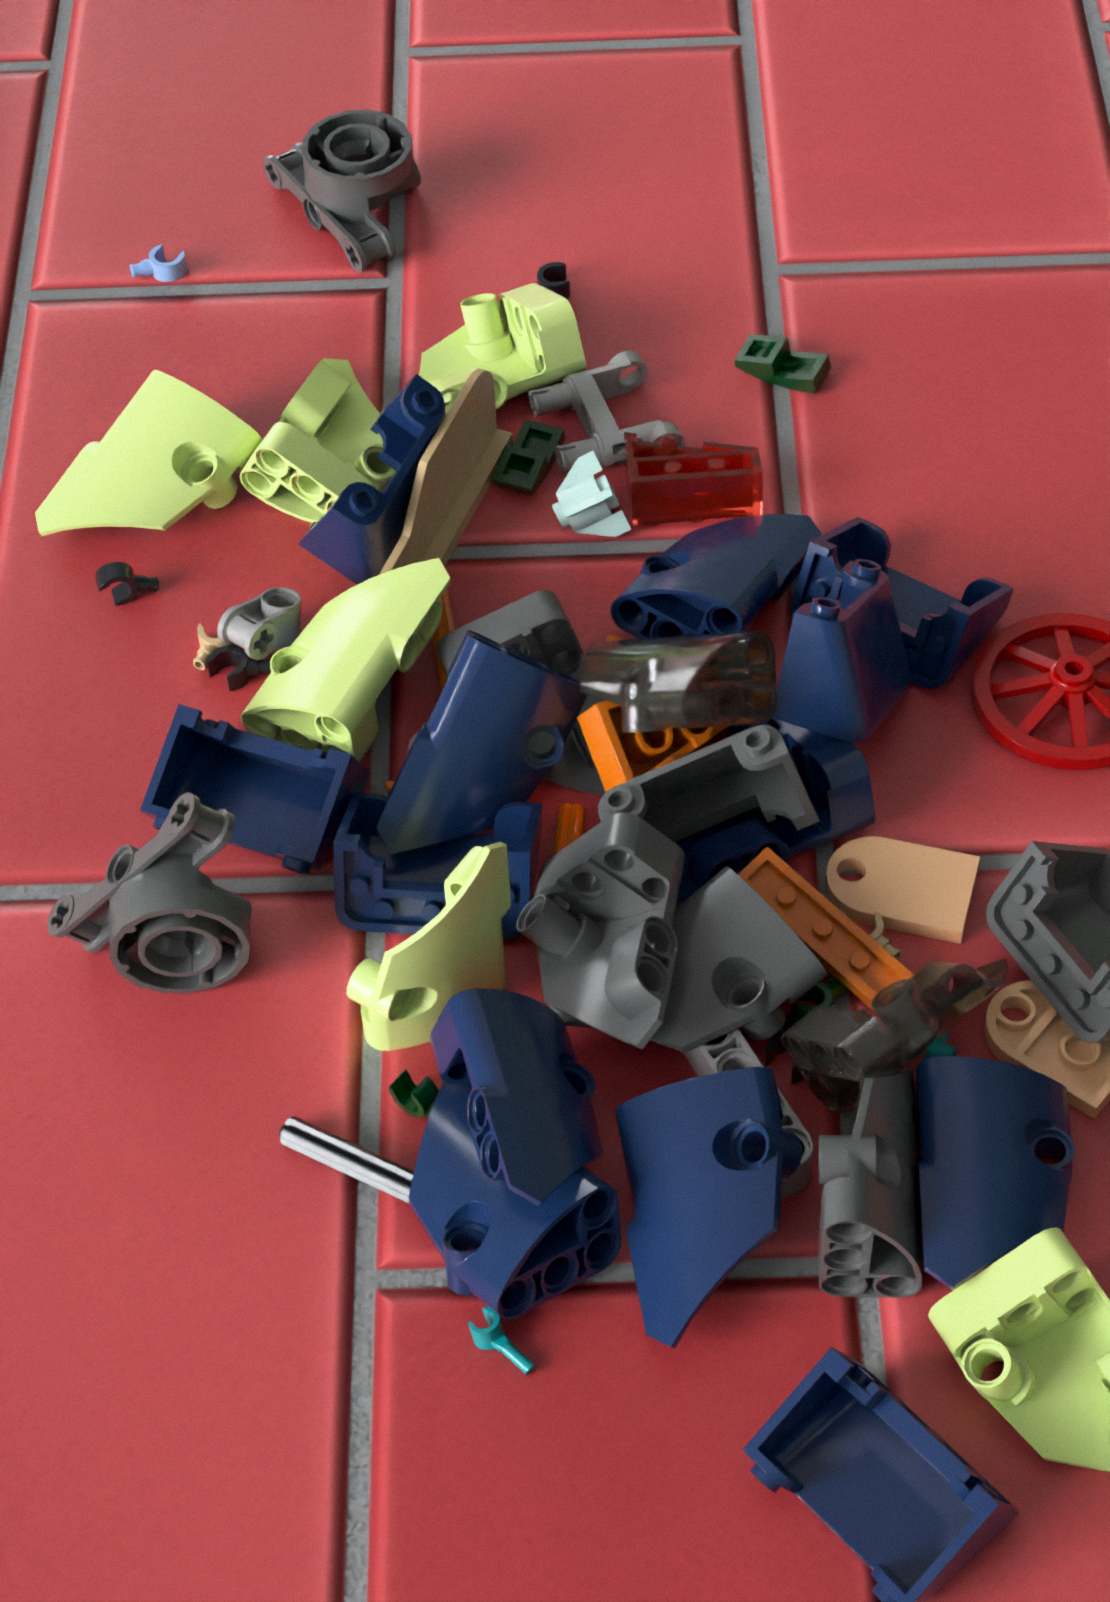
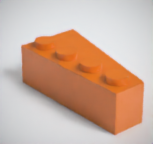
(627, 755)

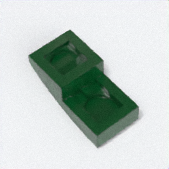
(774, 362)
(529, 458)

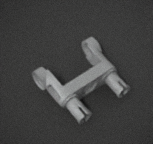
(585, 395)

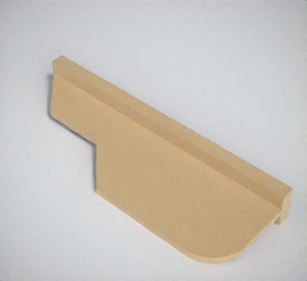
(452, 475)

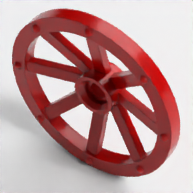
(1068, 682)

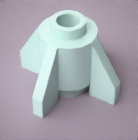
(588, 501)

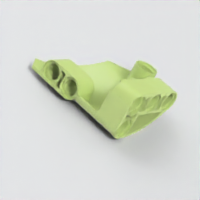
(521, 339)
(318, 446)
(153, 463)
(336, 668)
(446, 956)
(1052, 1332)

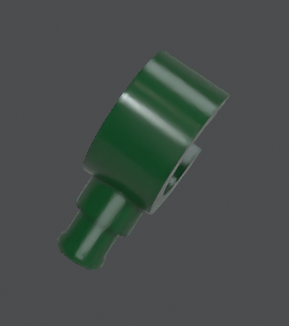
(821, 995)
(412, 1098)

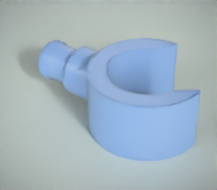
(161, 271)

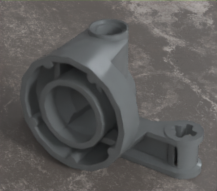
(345, 172)
(161, 912)

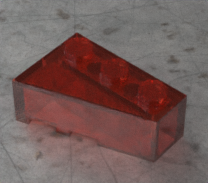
(691, 483)

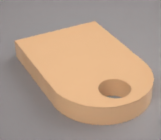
(907, 883)
(1048, 1046)

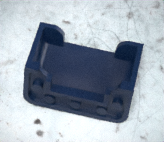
(367, 523)
(934, 626)
(845, 659)
(280, 794)
(407, 888)
(879, 1479)

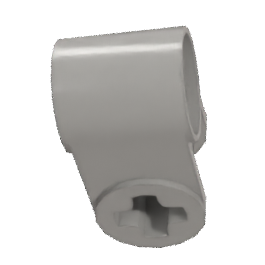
(263, 622)

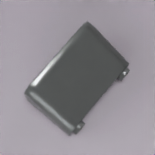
(716, 786)
(1057, 929)

